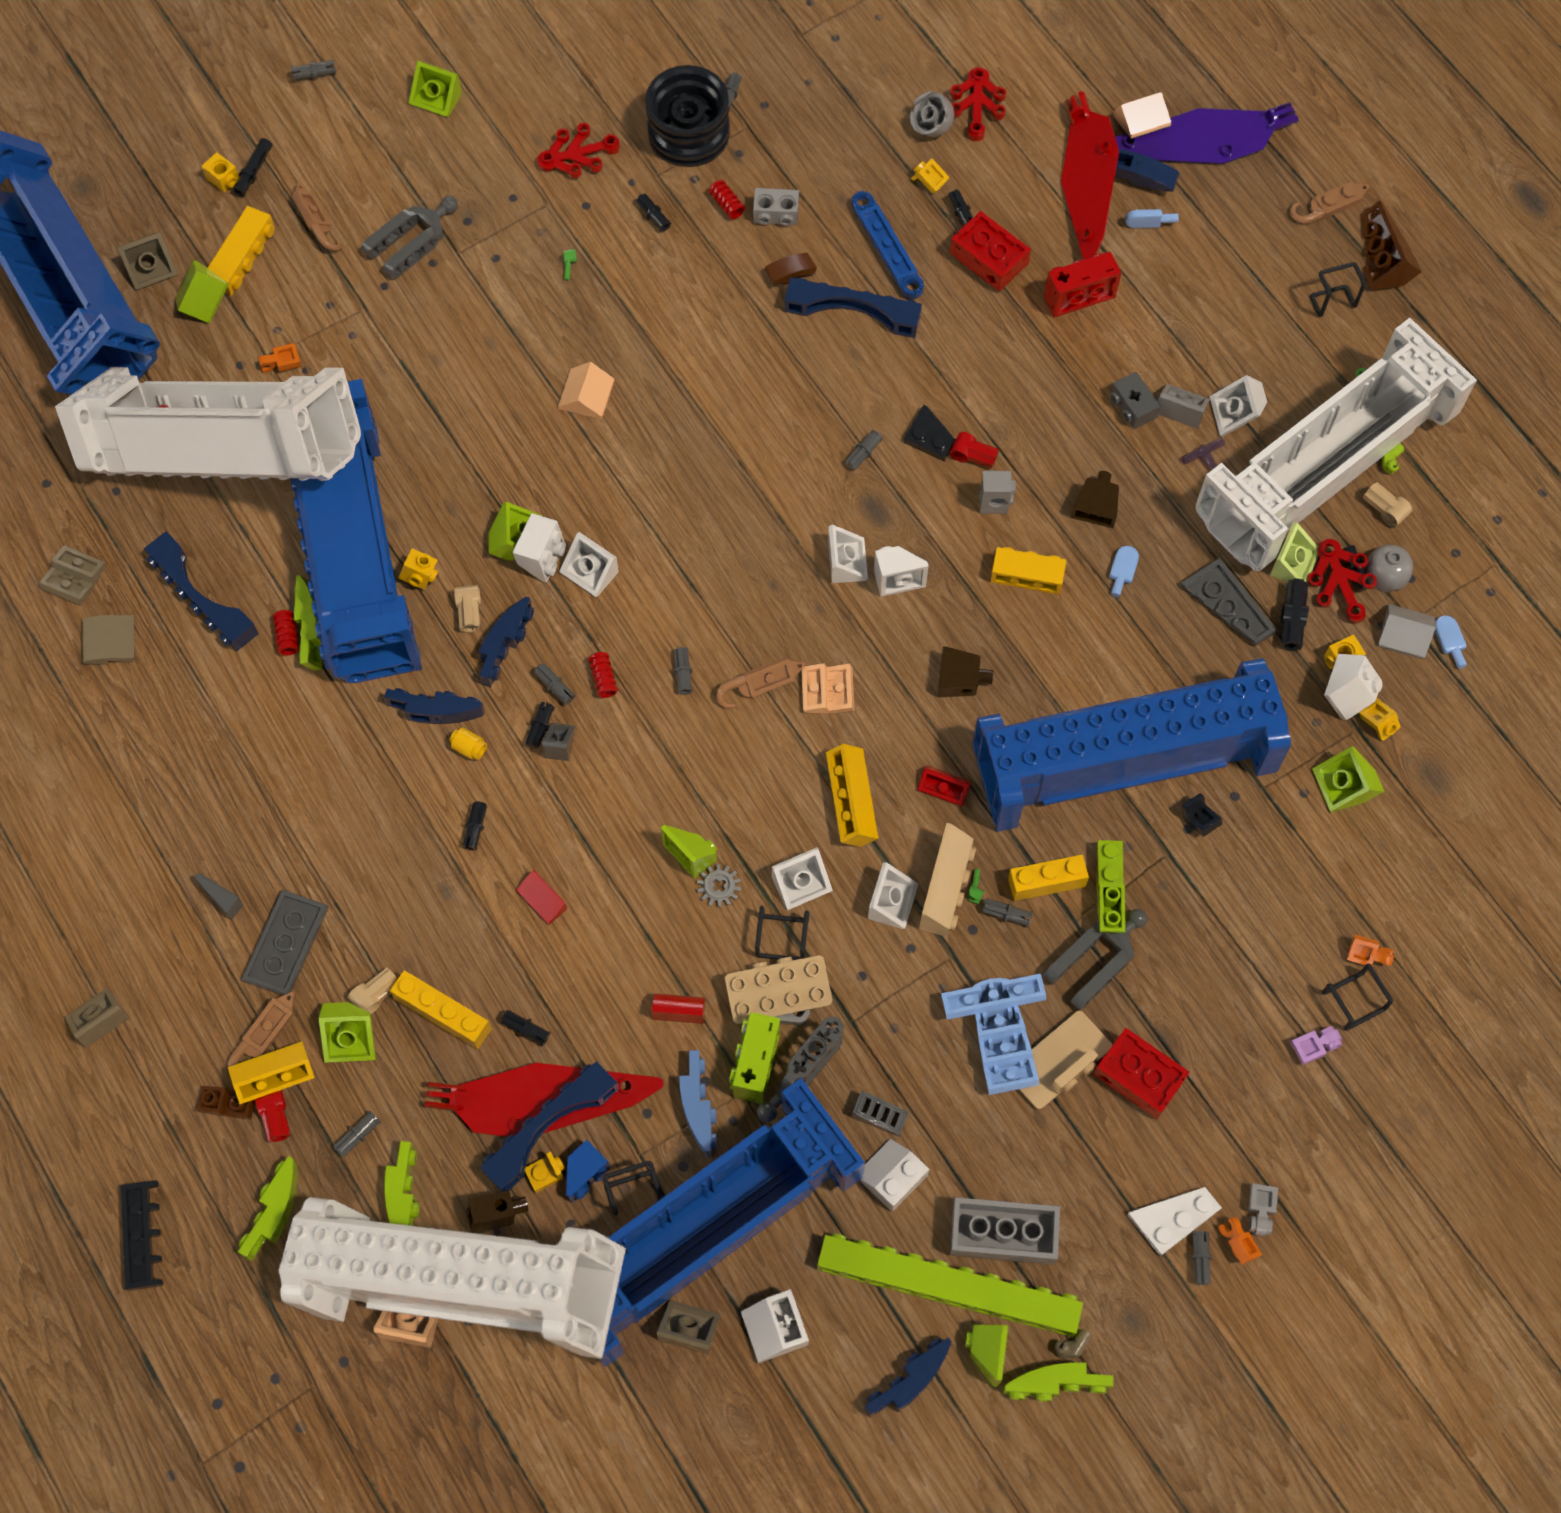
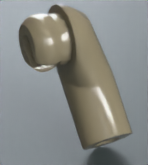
(1073, 1348)

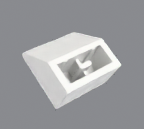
(540, 547)
(775, 1326)

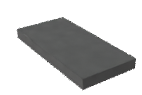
(285, 943)

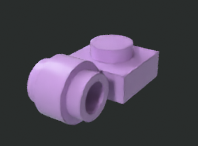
(1311, 1047)

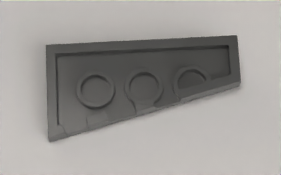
(1228, 600)

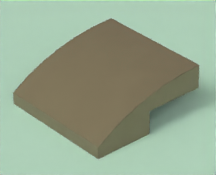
(72, 575)
(108, 639)

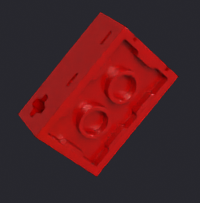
(990, 251)
(1082, 284)
(1141, 1073)

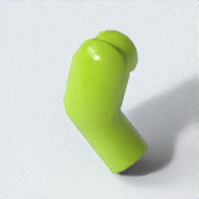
(1389, 459)

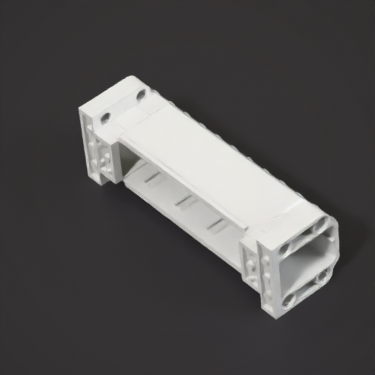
(212, 428)
(1333, 445)
(452, 1275)

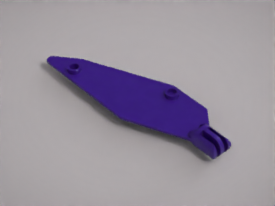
(1211, 135)

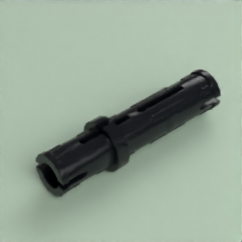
(248, 174)

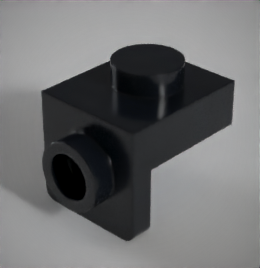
(1200, 816)

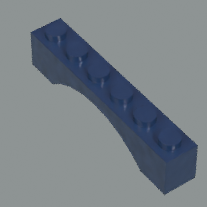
(810, 297)
(230, 622)
(587, 1091)

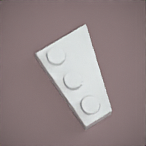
(1174, 1219)

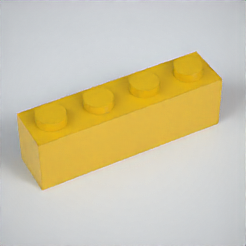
(242, 247)
(852, 795)
(440, 1010)

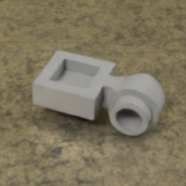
(1263, 1201)

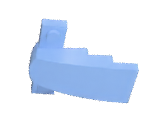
(1000, 1028)

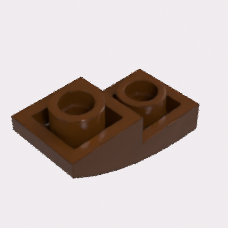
(790, 266)
(223, 1103)

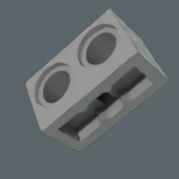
(780, 206)

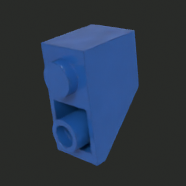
(583, 1169)

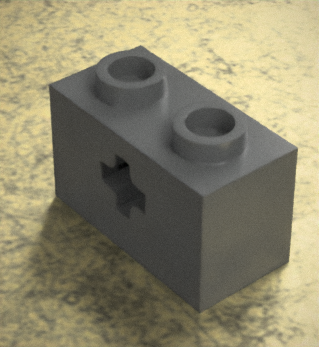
(1134, 400)

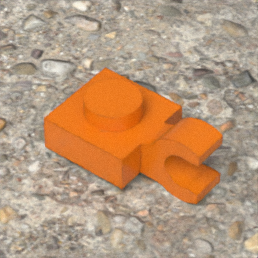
(284, 358)
(1367, 950)
(1242, 1243)

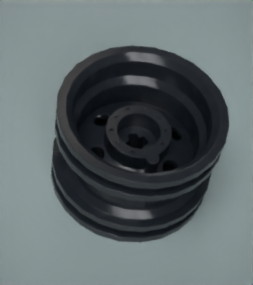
(680, 117)

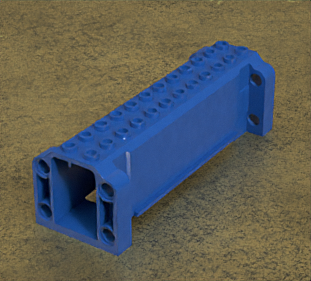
(63, 276)
(352, 580)
(1131, 742)
(727, 1207)

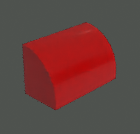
(678, 1008)

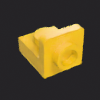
(930, 175)
(1381, 718)
(545, 1172)

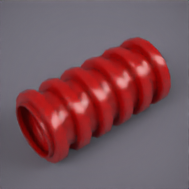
(726, 199)
(285, 632)
(603, 674)

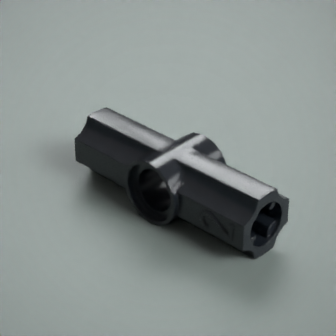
(1294, 614)

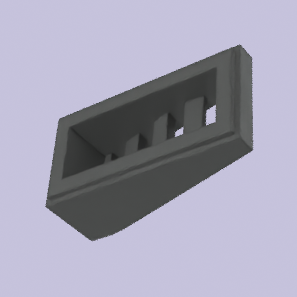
(226, 901)
(883, 1105)

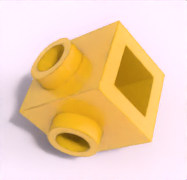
(419, 569)

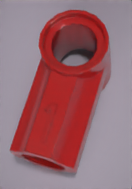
(968, 448)
(272, 1110)

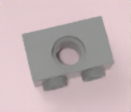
(996, 492)

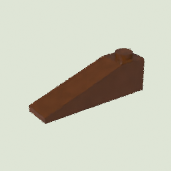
(1386, 251)

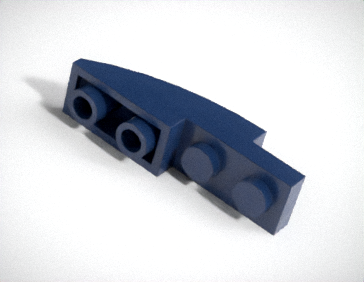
(1145, 171)
(504, 634)
(442, 709)
(919, 1372)

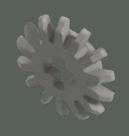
(719, 875)

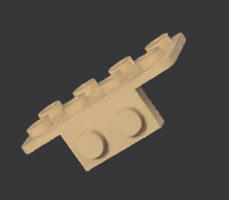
(778, 988)
(1065, 1057)

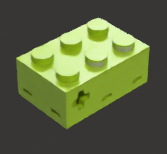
(755, 1057)

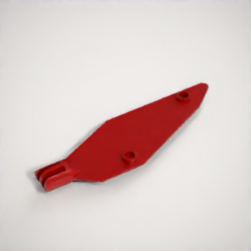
(1089, 172)
(507, 1099)

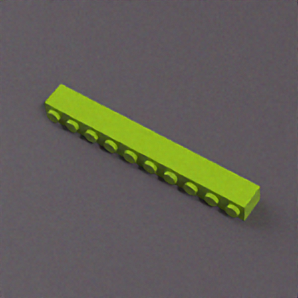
(950, 1285)

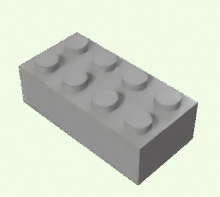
(1005, 1231)

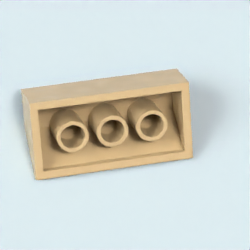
(947, 881)

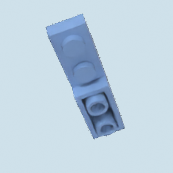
(698, 1112)

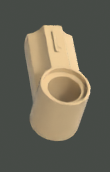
(1392, 509)
(468, 603)
(370, 995)

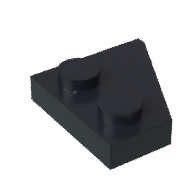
(929, 435)

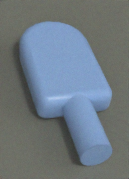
(1149, 218)
(1123, 568)
(1451, 639)

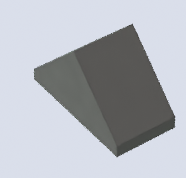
(558, 741)

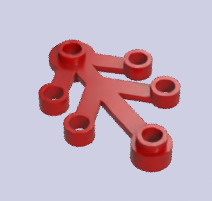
(978, 99)
(575, 152)
(1340, 576)

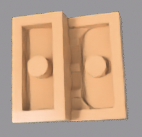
(828, 688)

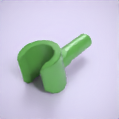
(569, 257)
(975, 894)

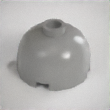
(932, 114)
(1391, 567)

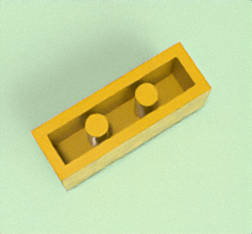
(1028, 570)
(1048, 877)
(271, 1072)

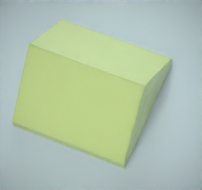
(1296, 556)

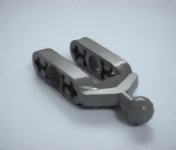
(402, 224)
(1119, 941)
(768, 1111)

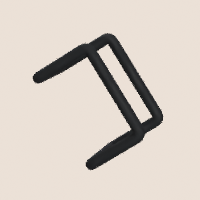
(1327, 291)
(762, 915)
(1332, 988)
(651, 1171)

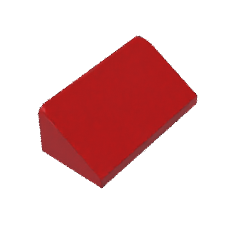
(944, 785)
(541, 897)

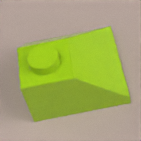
(507, 530)
(1347, 780)
(689, 849)
(346, 1033)
(987, 1350)

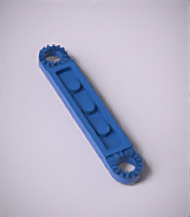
(887, 245)

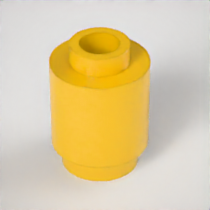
(468, 743)

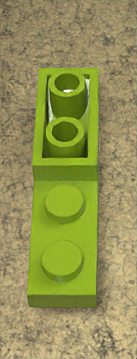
(303, 614)
(1110, 887)
(278, 1199)
(401, 1206)
(1045, 1382)

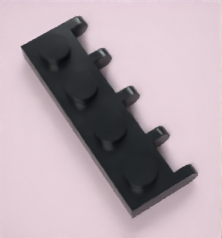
(138, 1236)

